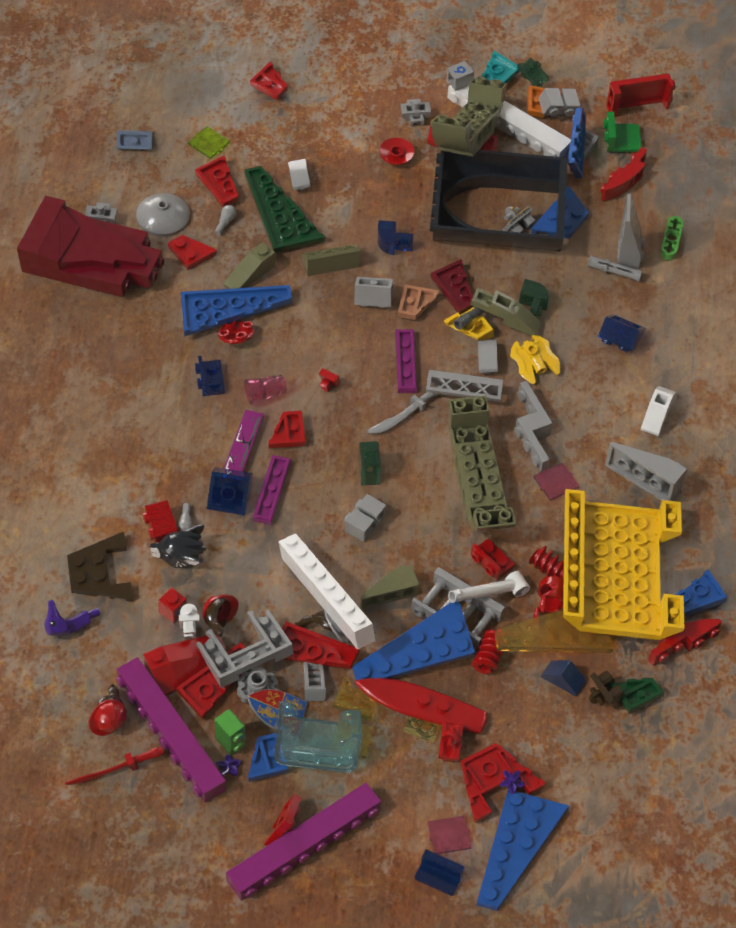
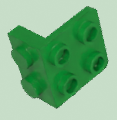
(621, 136)

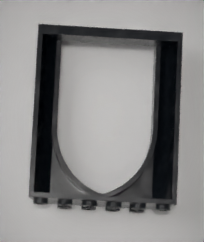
(496, 170)

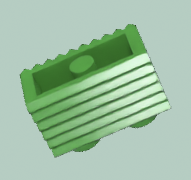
(230, 732)

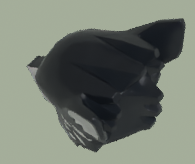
(181, 546)

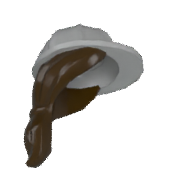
(325, 622)

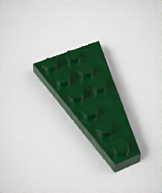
(280, 216)

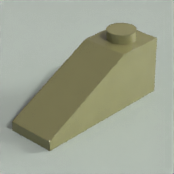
(252, 267)
(394, 586)

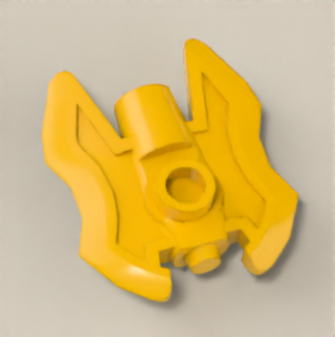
(534, 356)

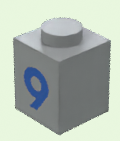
(459, 75)

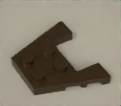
(90, 571)

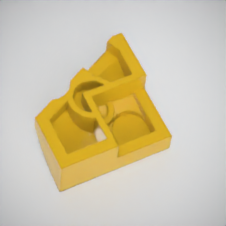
(477, 329)

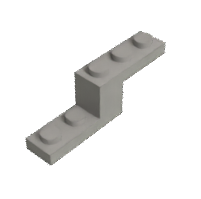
(533, 426)

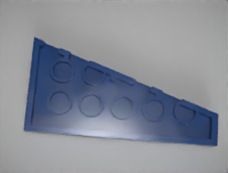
(428, 644)

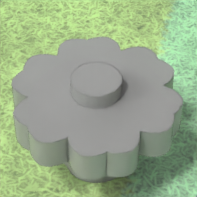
(254, 682)

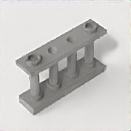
(448, 582)

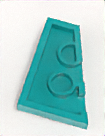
(500, 68)

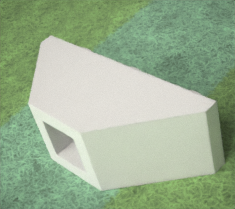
(658, 410)

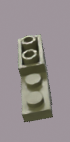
(505, 307)

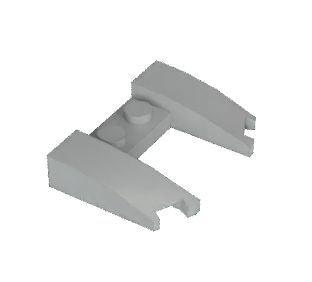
(226, 668)

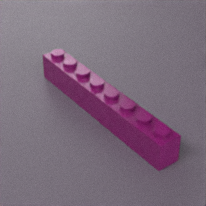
(171, 730)
(303, 841)

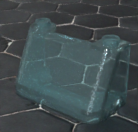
(317, 742)

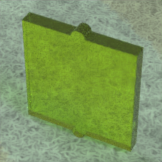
(208, 142)

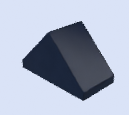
(564, 675)

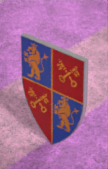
(266, 702)

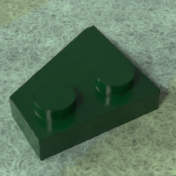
(638, 693)

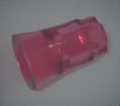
(264, 388)

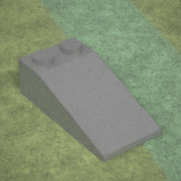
(630, 237)
(648, 471)

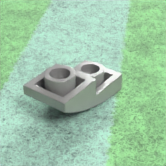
(299, 174)
(487, 356)

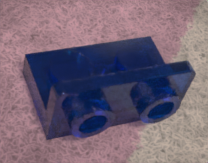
(210, 378)

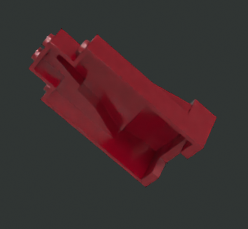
(87, 250)

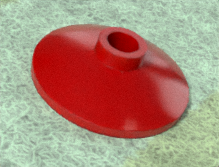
(396, 151)

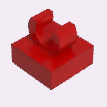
(328, 379)

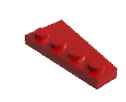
(318, 649)
(203, 690)

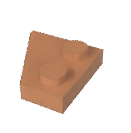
(415, 301)

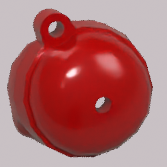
(551, 595)

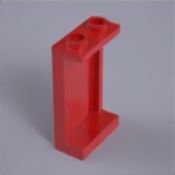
(640, 92)

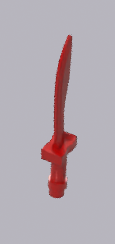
(130, 761)

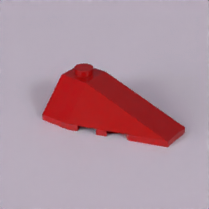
(175, 663)

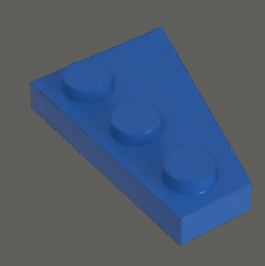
(702, 594)

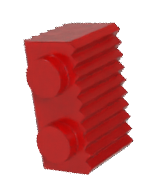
(159, 519)

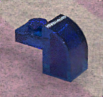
(389, 240)

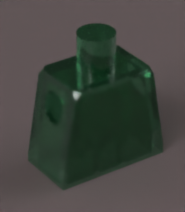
(369, 457)

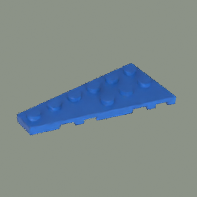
(217, 307)
(519, 837)

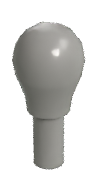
(227, 215)
(185, 519)

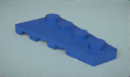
(577, 143)

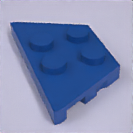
(574, 217)

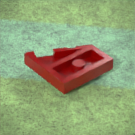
(269, 82)
(190, 251)
(288, 431)
(285, 820)

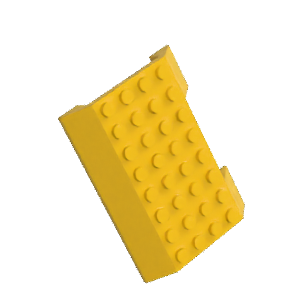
(616, 568)

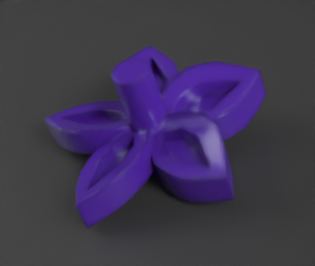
(229, 765)
(512, 781)

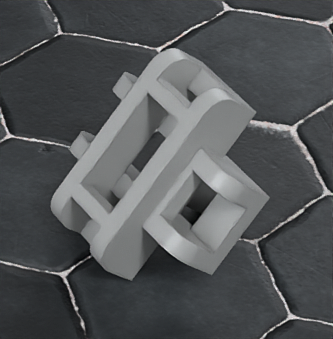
(418, 108)
(98, 212)

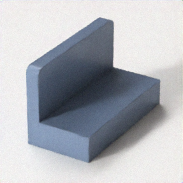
(134, 139)

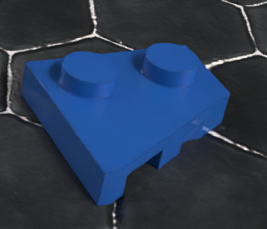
(263, 761)

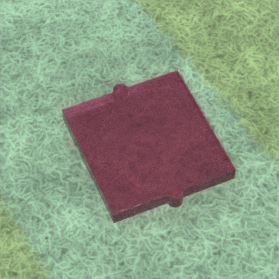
(555, 481)
(449, 835)

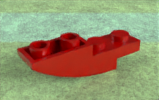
(624, 178)
(692, 637)

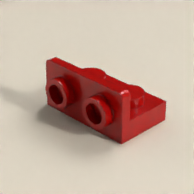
(491, 559)

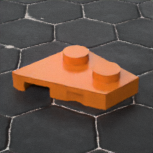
(533, 103)

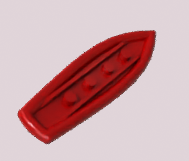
(423, 703)

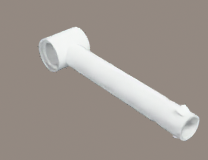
(513, 582)

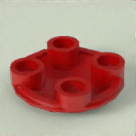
(236, 332)

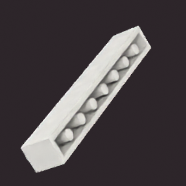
(522, 127)
(327, 591)

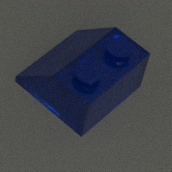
(621, 332)
(229, 490)

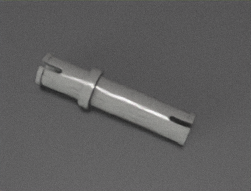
(614, 268)

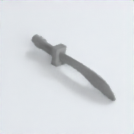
(416, 403)

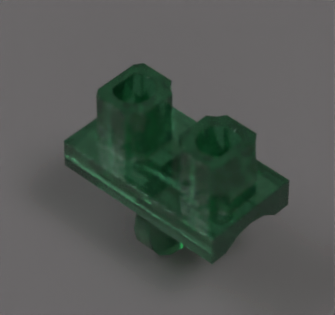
(532, 71)

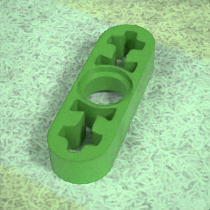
(671, 232)

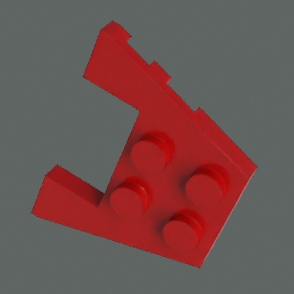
(484, 774)

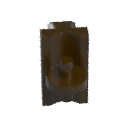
(612, 695)

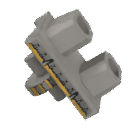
(524, 217)

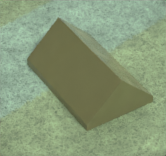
(331, 259)

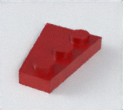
(218, 181)

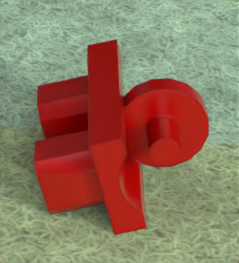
(450, 742)

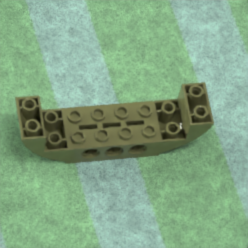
(474, 122)
(477, 465)

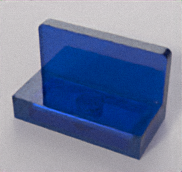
(439, 872)

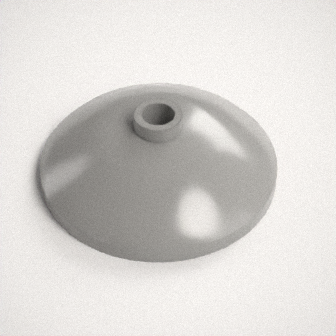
(163, 214)

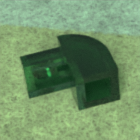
(535, 296)

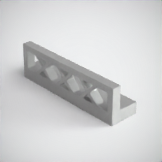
(464, 382)

